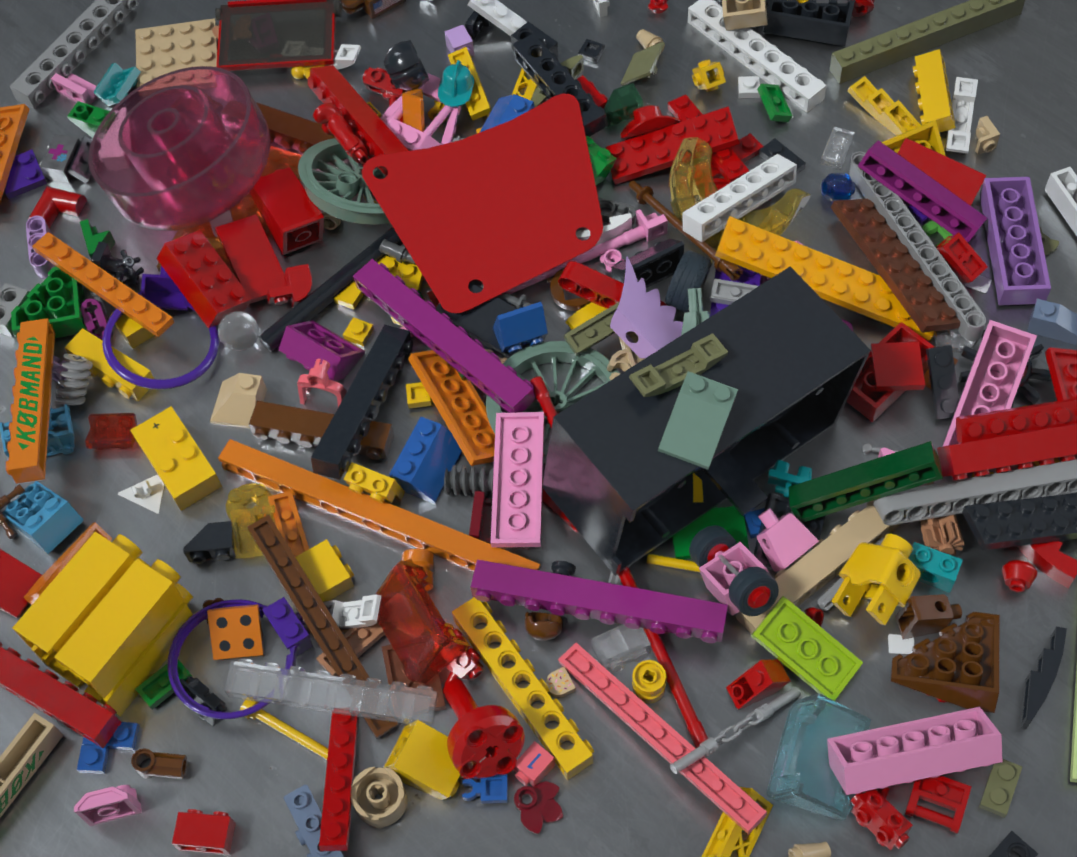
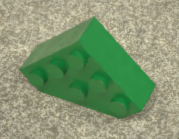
(58, 300)

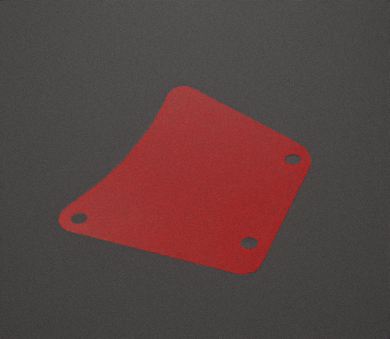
(493, 203)

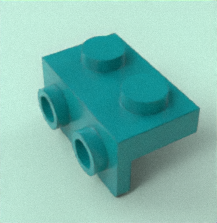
(116, 84)

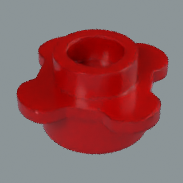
(658, 6)

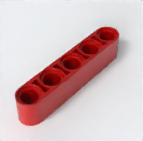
(592, 285)

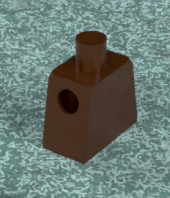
(926, 615)

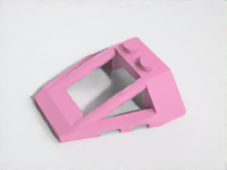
(413, 138)

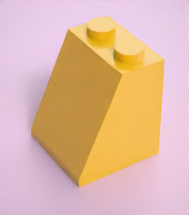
(424, 761)

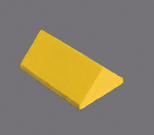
(926, 135)

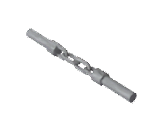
(710, 745)

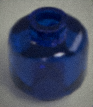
(837, 187)

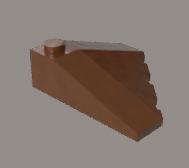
(957, 665)

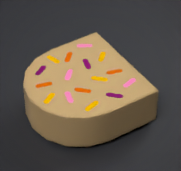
(560, 683)

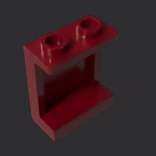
(481, 519)

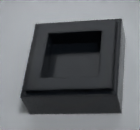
(592, 51)

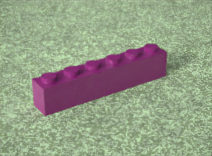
(921, 191)

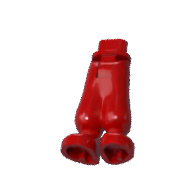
(334, 123)

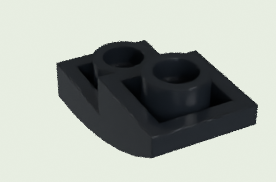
(475, 24)

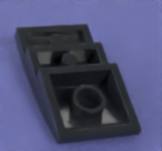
(480, 320)

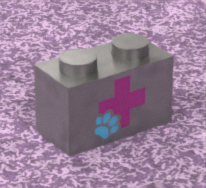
(58, 158)

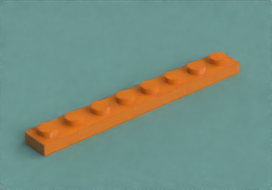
(103, 284)

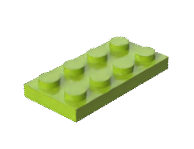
(806, 649)

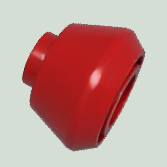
(1019, 575)

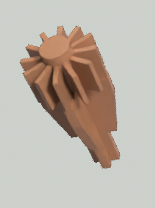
(942, 533)

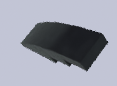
(1040, 682)

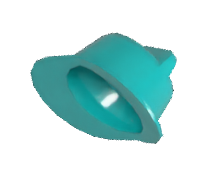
(455, 85)

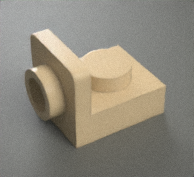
(987, 136)

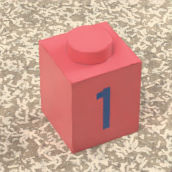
(534, 765)

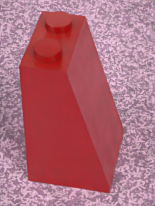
(288, 210)

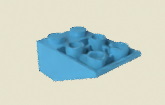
(42, 516)

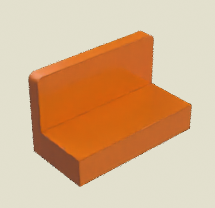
(413, 109)

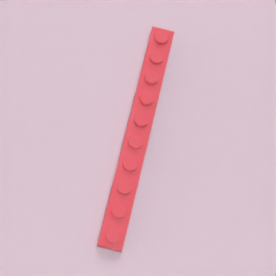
(662, 737)

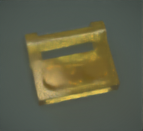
(241, 519)

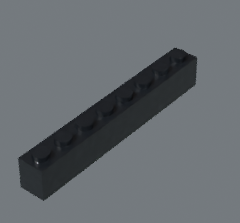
(361, 403)

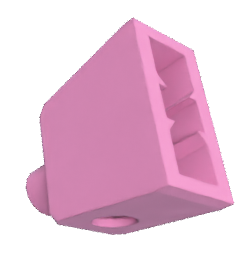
(784, 539)

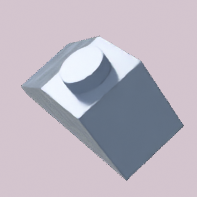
(1053, 322)

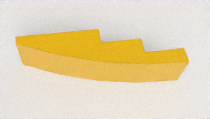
(880, 106)

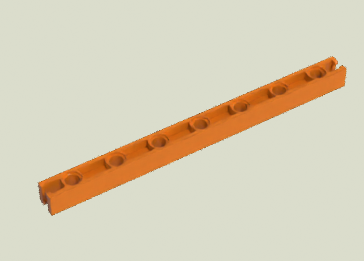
(363, 510)

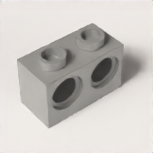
(10, 298)

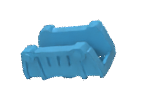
(58, 442)

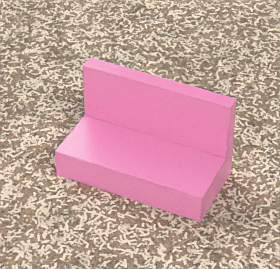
(75, 88)

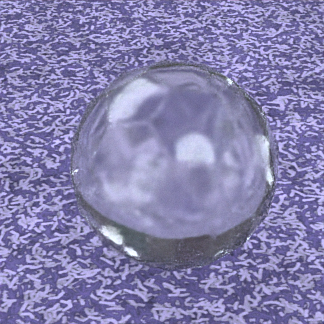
(238, 331)

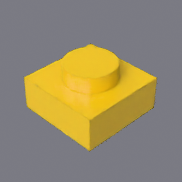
(358, 331)
(417, 395)

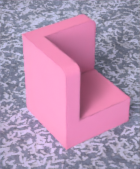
(654, 225)

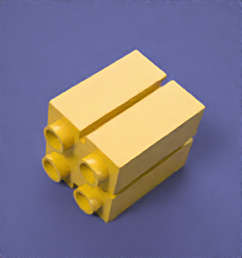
(107, 619)

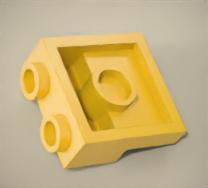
(378, 485)

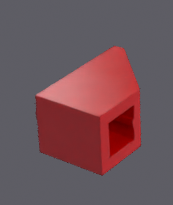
(758, 683)

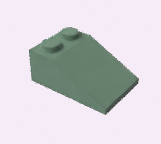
(697, 420)

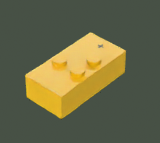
(176, 458)

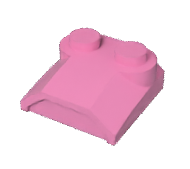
(108, 805)

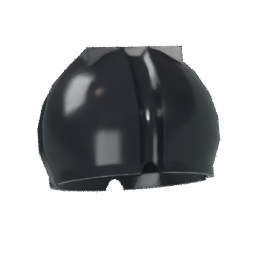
(405, 66)

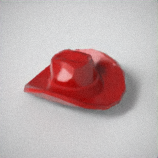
(646, 120)

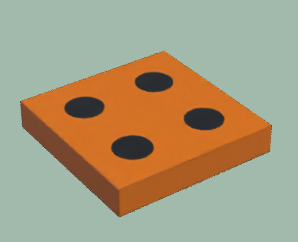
(235, 632)

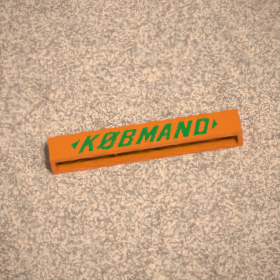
(31, 402)

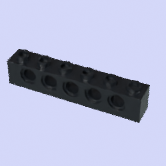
(556, 79)

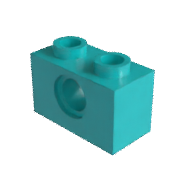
(935, 566)

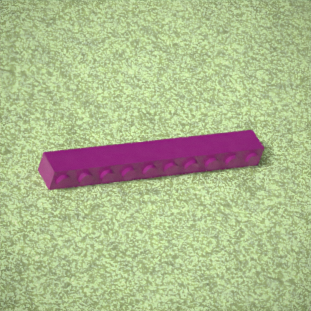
(445, 338)
(599, 601)

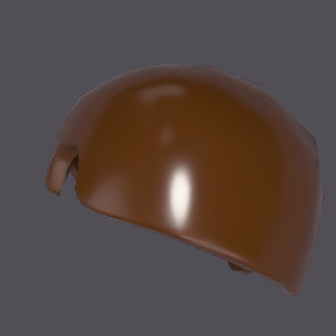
(543, 625)

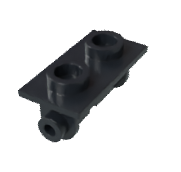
(197, 692)

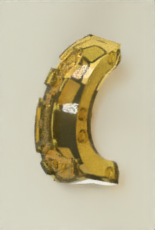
(693, 182)

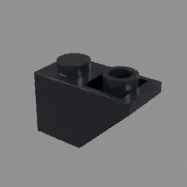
(211, 543)

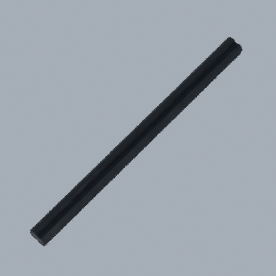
(325, 293)

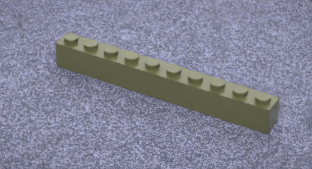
(920, 36)

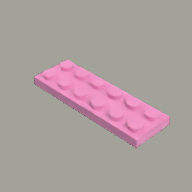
(518, 480)

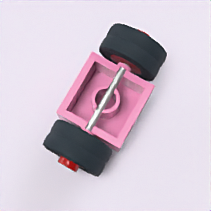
(733, 572)

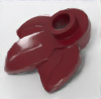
(541, 809)

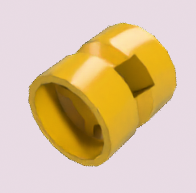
(649, 681)

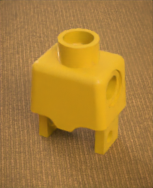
(878, 574)

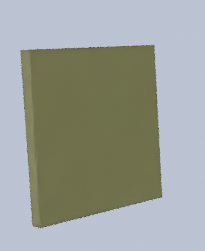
(643, 64)

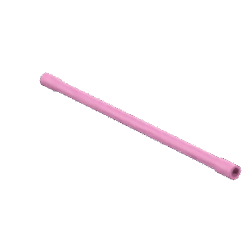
(625, 239)

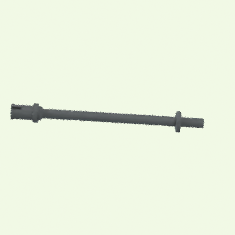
(402, 255)

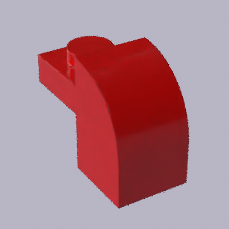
(298, 286)

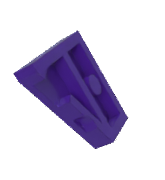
(24, 175)

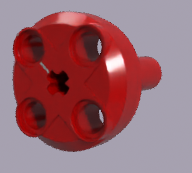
(484, 737)

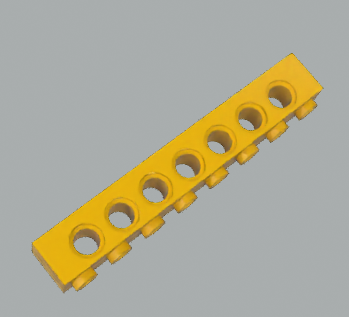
(568, 761)

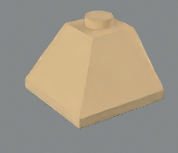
(238, 400)

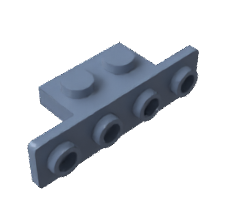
(308, 820)

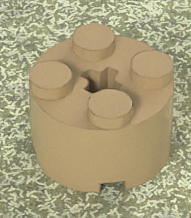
(381, 811)

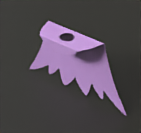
(644, 316)

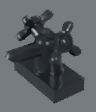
(115, 266)

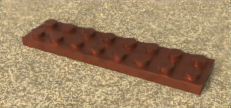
(896, 265)

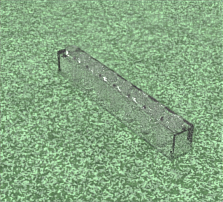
(331, 693)

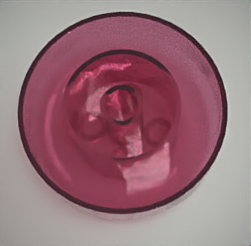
(181, 149)

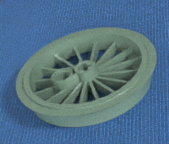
(340, 182)
(552, 353)

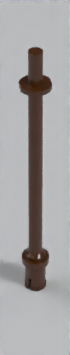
(645, 195)

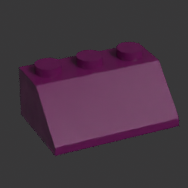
(311, 341)

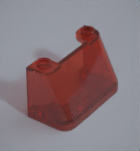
(415, 625)

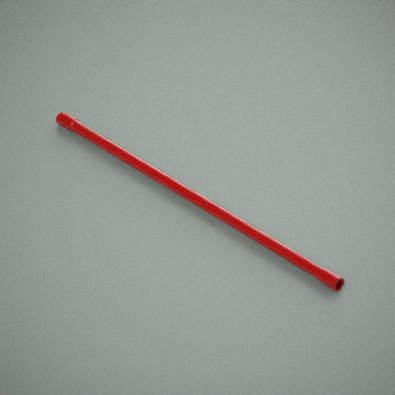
(694, 725)

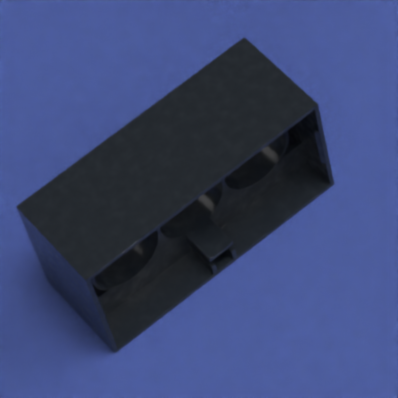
(792, 382)

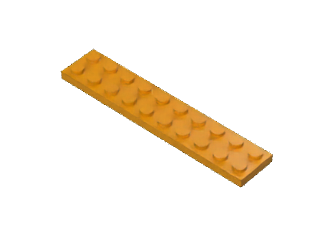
(826, 275)

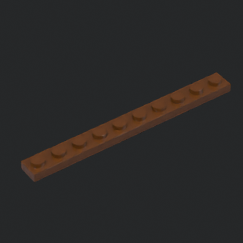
(311, 608)

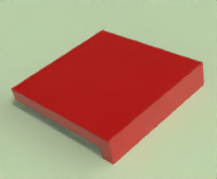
(897, 366)

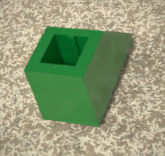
(87, 117)

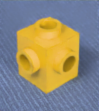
(712, 79)

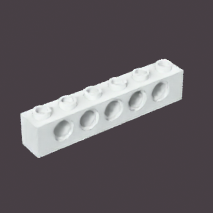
(739, 197)

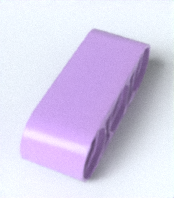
(36, 228)

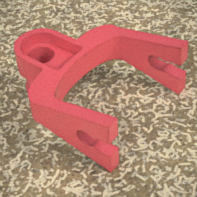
(319, 379)

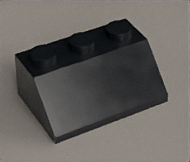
(652, 264)

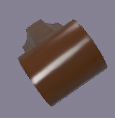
(161, 764)

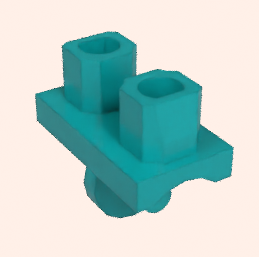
(782, 479)

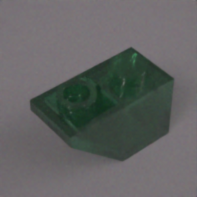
(622, 104)

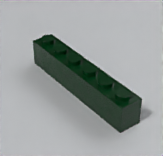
(865, 482)

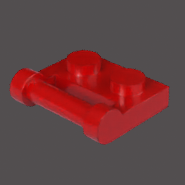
(941, 792)

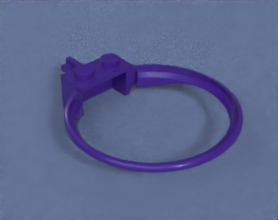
(165, 295)
(285, 623)

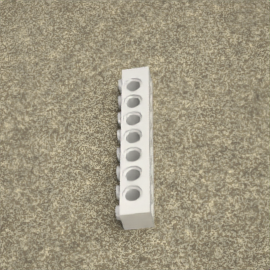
(758, 55)

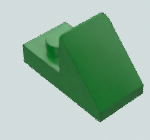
(92, 237)

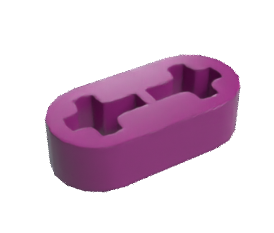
(89, 318)

